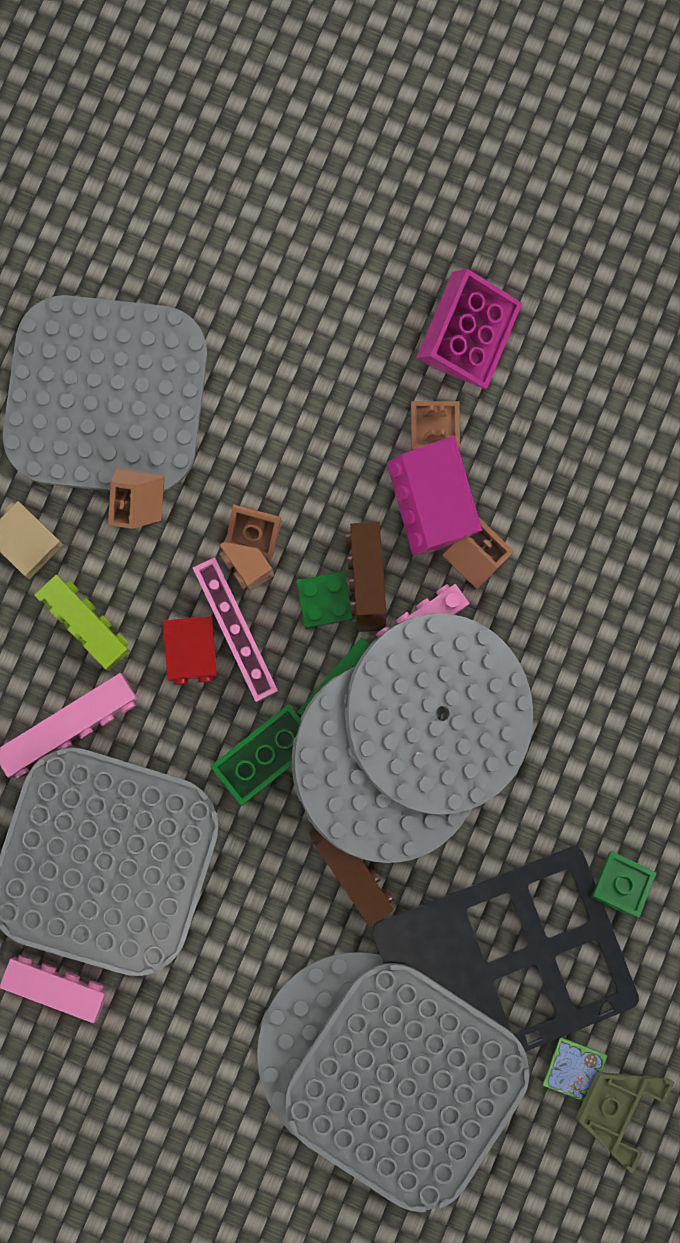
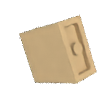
(26, 540)

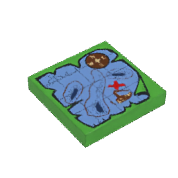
(573, 1068)

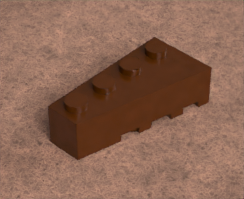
(367, 576)
(356, 880)

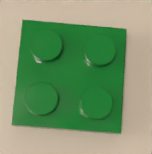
(324, 600)
(623, 885)

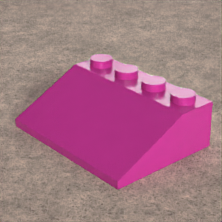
(469, 329)
(434, 496)

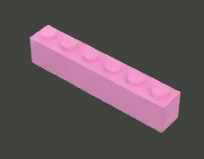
(235, 630)
(66, 725)

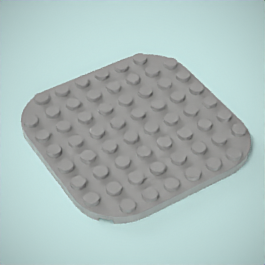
(104, 392)
(105, 861)
(407, 1087)

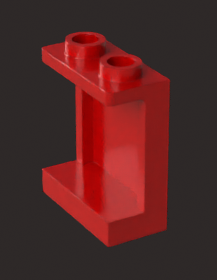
(190, 650)

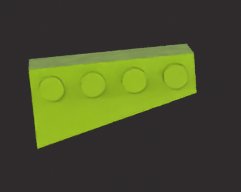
(83, 622)

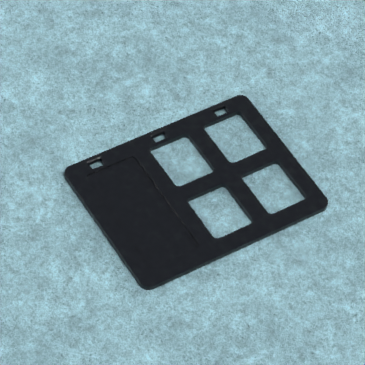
(444, 947)

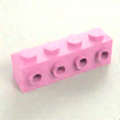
(449, 601)

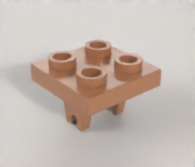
(434, 421)

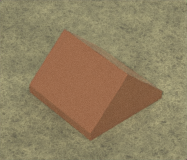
(254, 529)

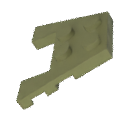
(611, 1106)

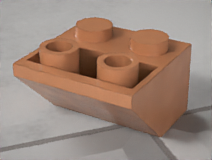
(135, 498)
(478, 555)
(248, 563)

